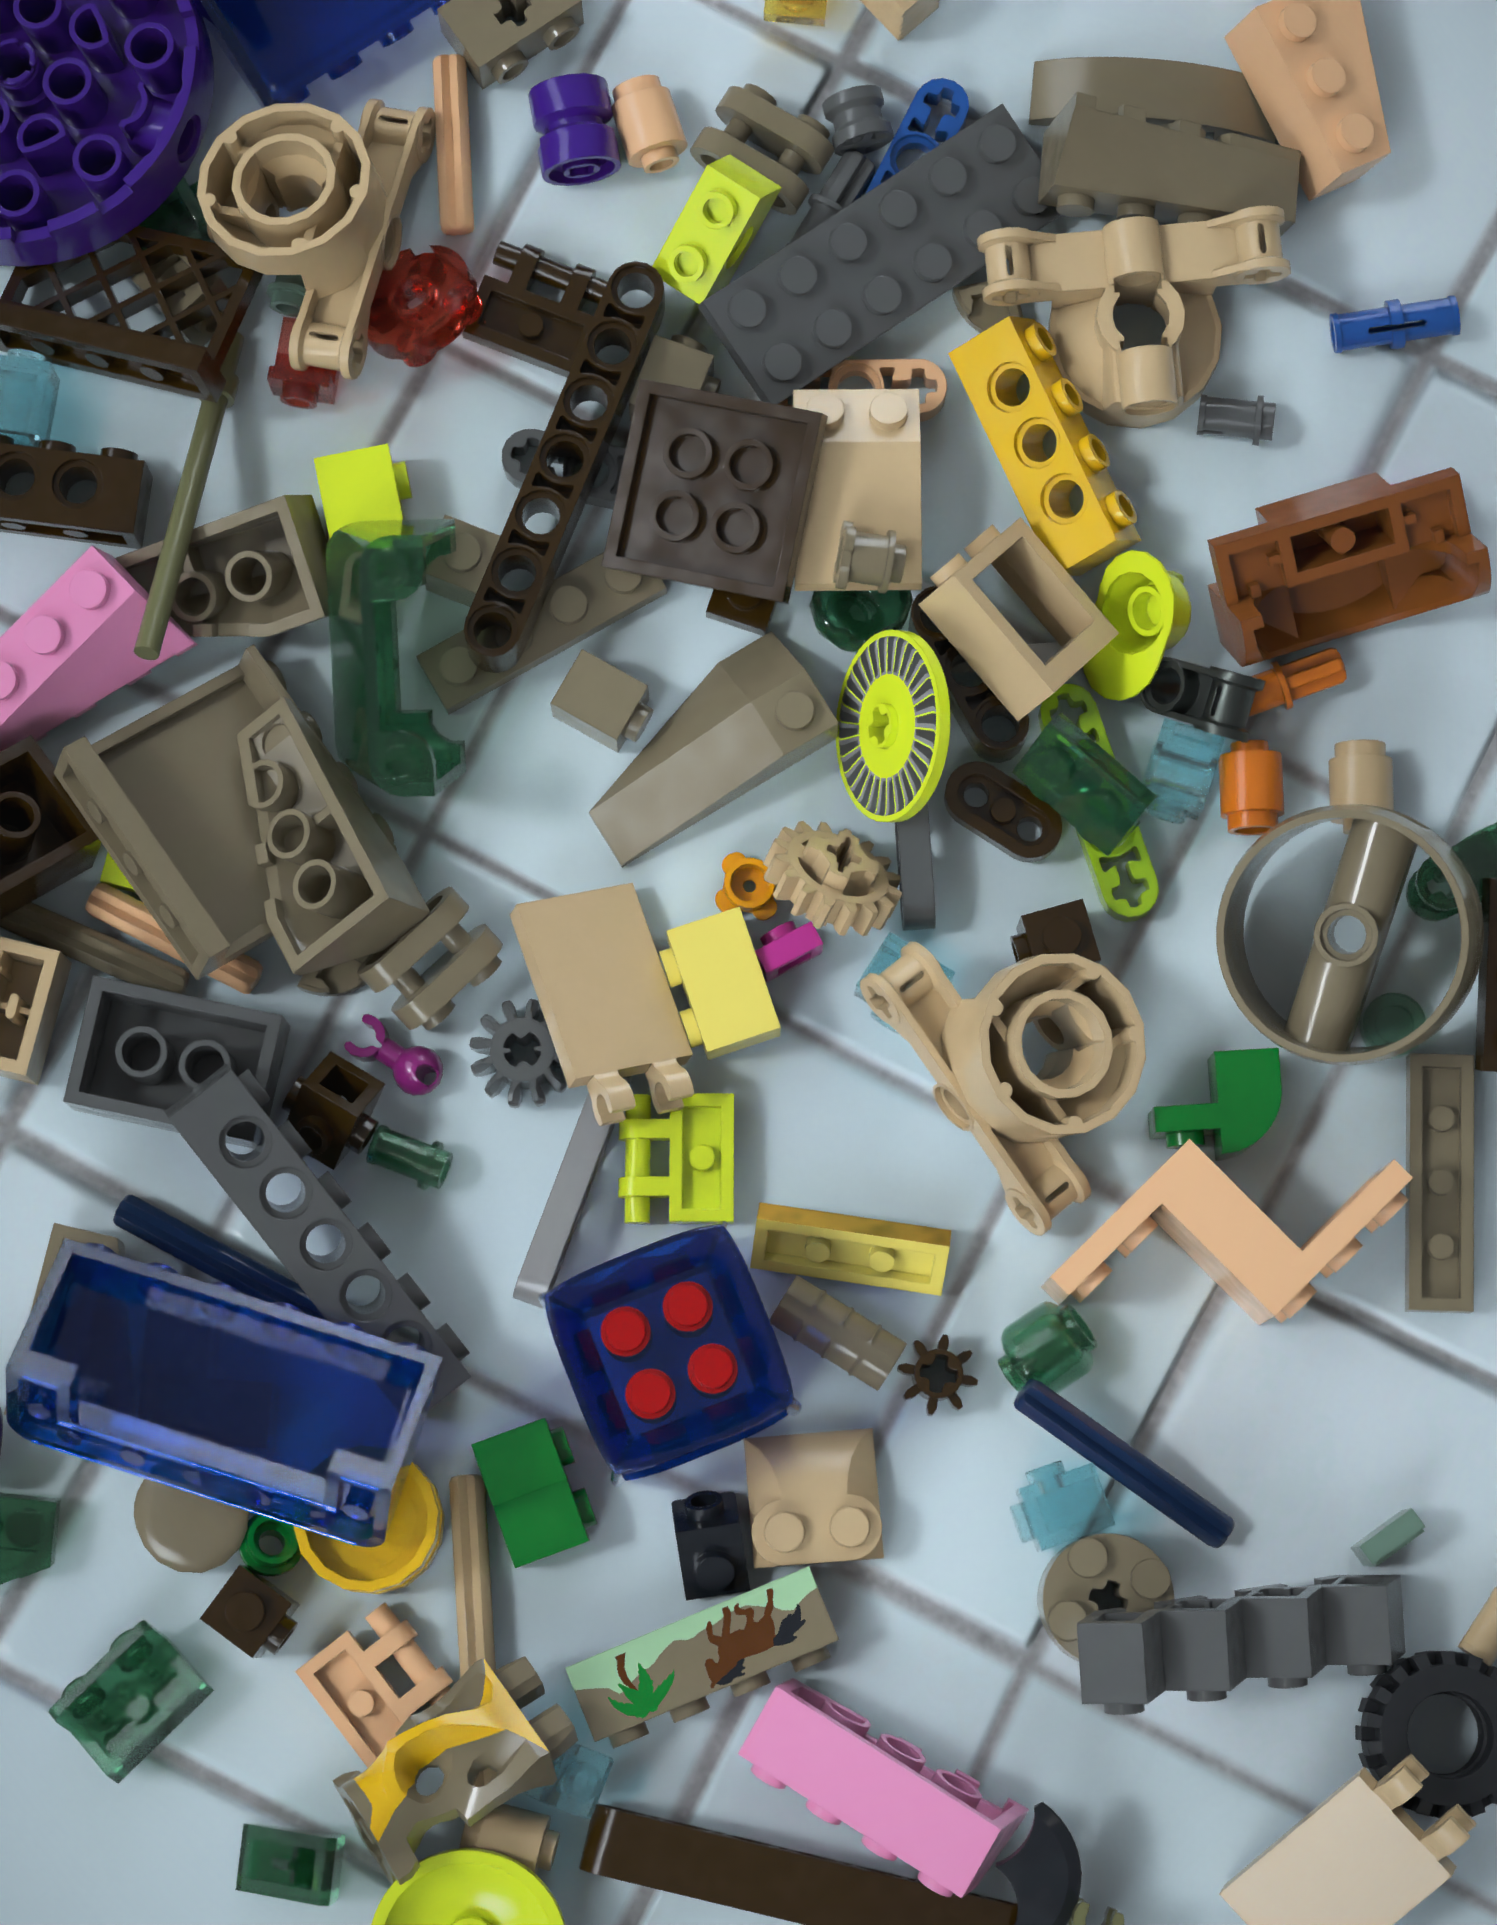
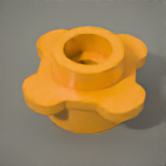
(737, 872)

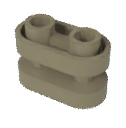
(753, 116)
(428, 997)

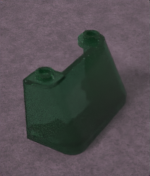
(366, 574)

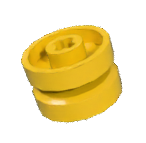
(397, 1562)

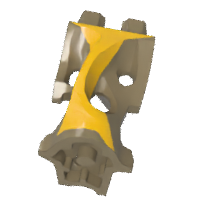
(460, 1734)

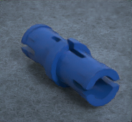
(1355, 329)

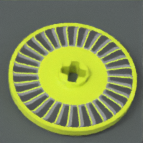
(893, 726)

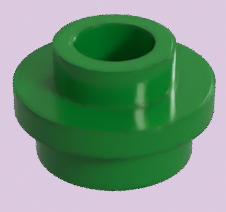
(266, 1564)

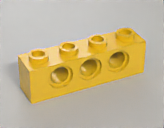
(990, 373)

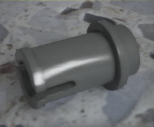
(1236, 418)

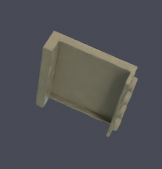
(178, 814)

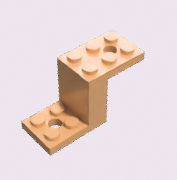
(1231, 1235)

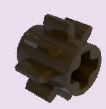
(953, 1365)

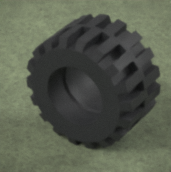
(1389, 1712)

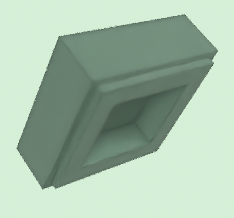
(1388, 1538)

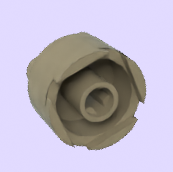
(1088, 1565)

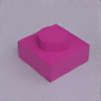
(787, 948)

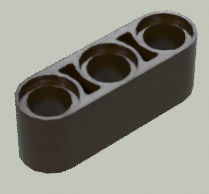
(969, 704)

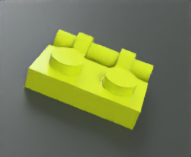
(699, 1160)

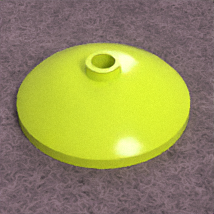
(469, 1889)

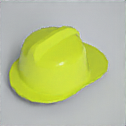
(1149, 613)

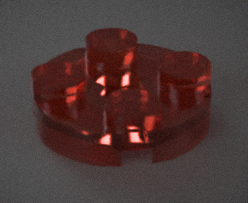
(446, 310)

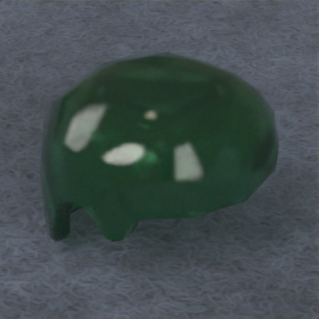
(855, 616)

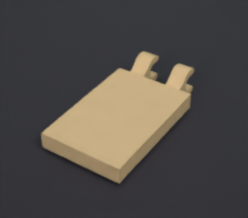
(605, 998)
(1352, 1857)

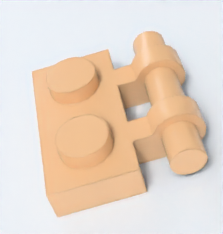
(357, 1693)

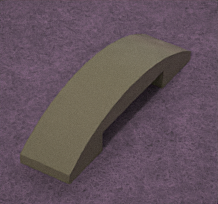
(1164, 88)

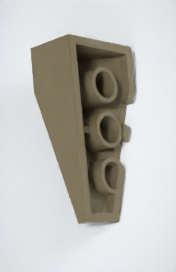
(248, 571)
(726, 738)
(326, 861)

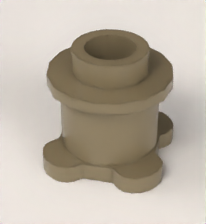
(868, 558)

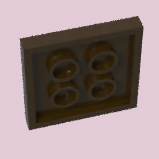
(714, 491)

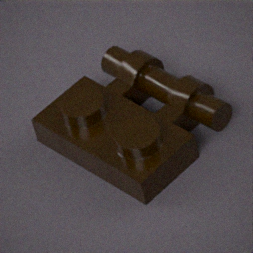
(528, 323)

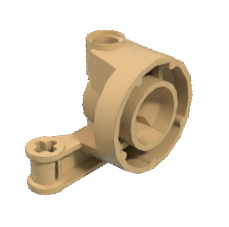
(352, 221)
(1141, 264)
(984, 1077)

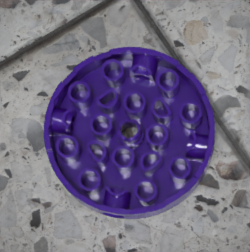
(95, 119)

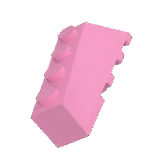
(75, 648)
(879, 1789)

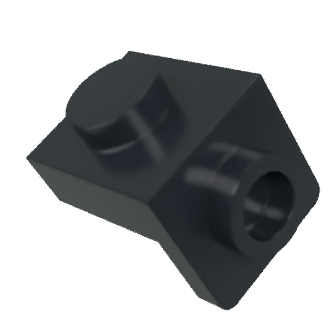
(710, 1544)

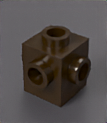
(326, 1119)

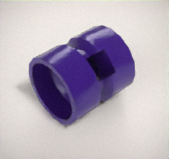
(573, 119)

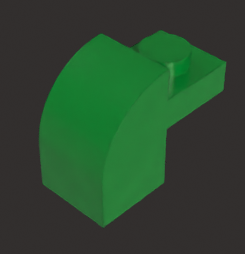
(1242, 1107)

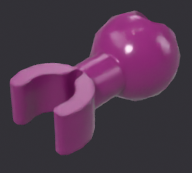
(408, 1064)

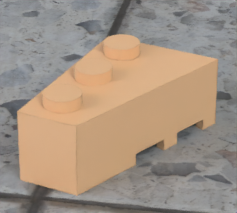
(1315, 86)

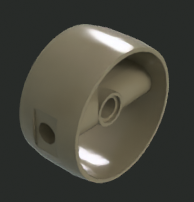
(1337, 980)

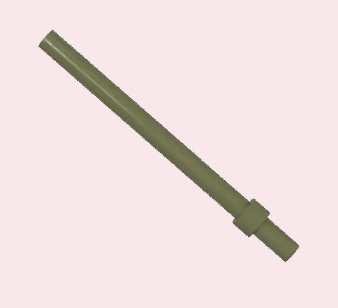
(185, 510)

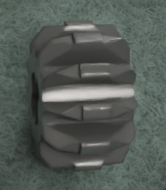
(524, 1075)

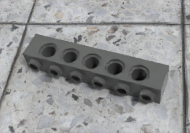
(204, 1121)

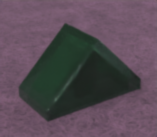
(291, 1863)

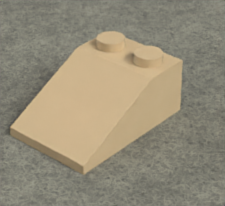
(865, 477)

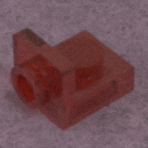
(298, 387)

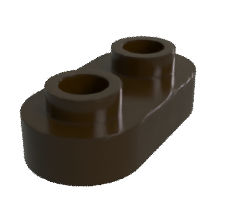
(1006, 807)

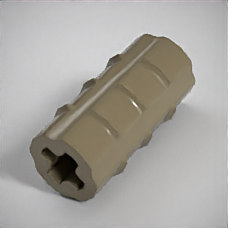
(837, 1333)

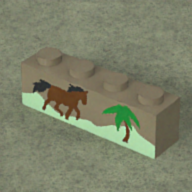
(702, 1655)

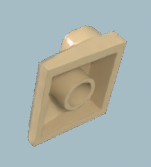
(813, 1498)

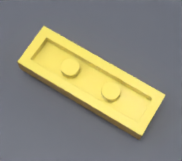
(850, 1249)

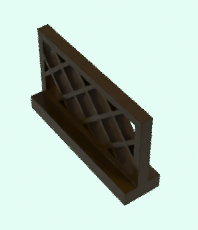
(124, 353)

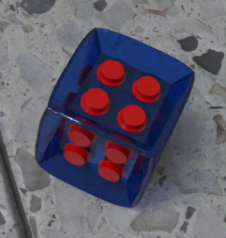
(670, 1352)

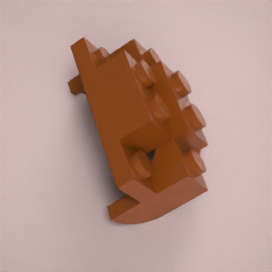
(1344, 563)

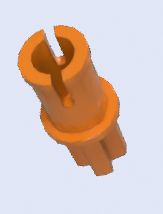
(1298, 679)

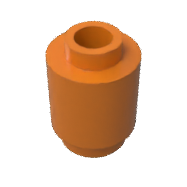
(1251, 787)

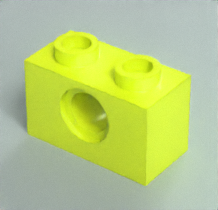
(715, 228)

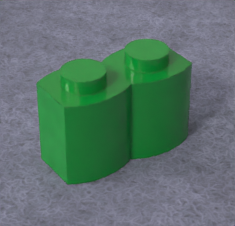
(532, 1491)

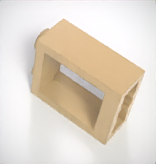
(988, 638)

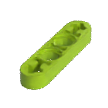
(1137, 871)

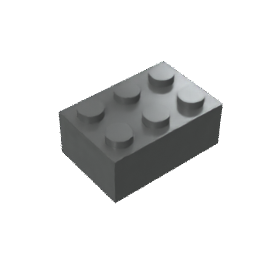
(154, 1046)

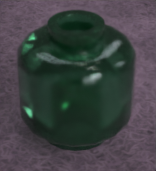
(1048, 1347)

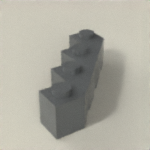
(1257, 1634)

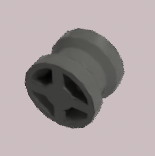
(858, 120)

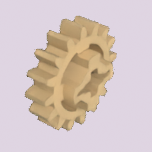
(832, 878)

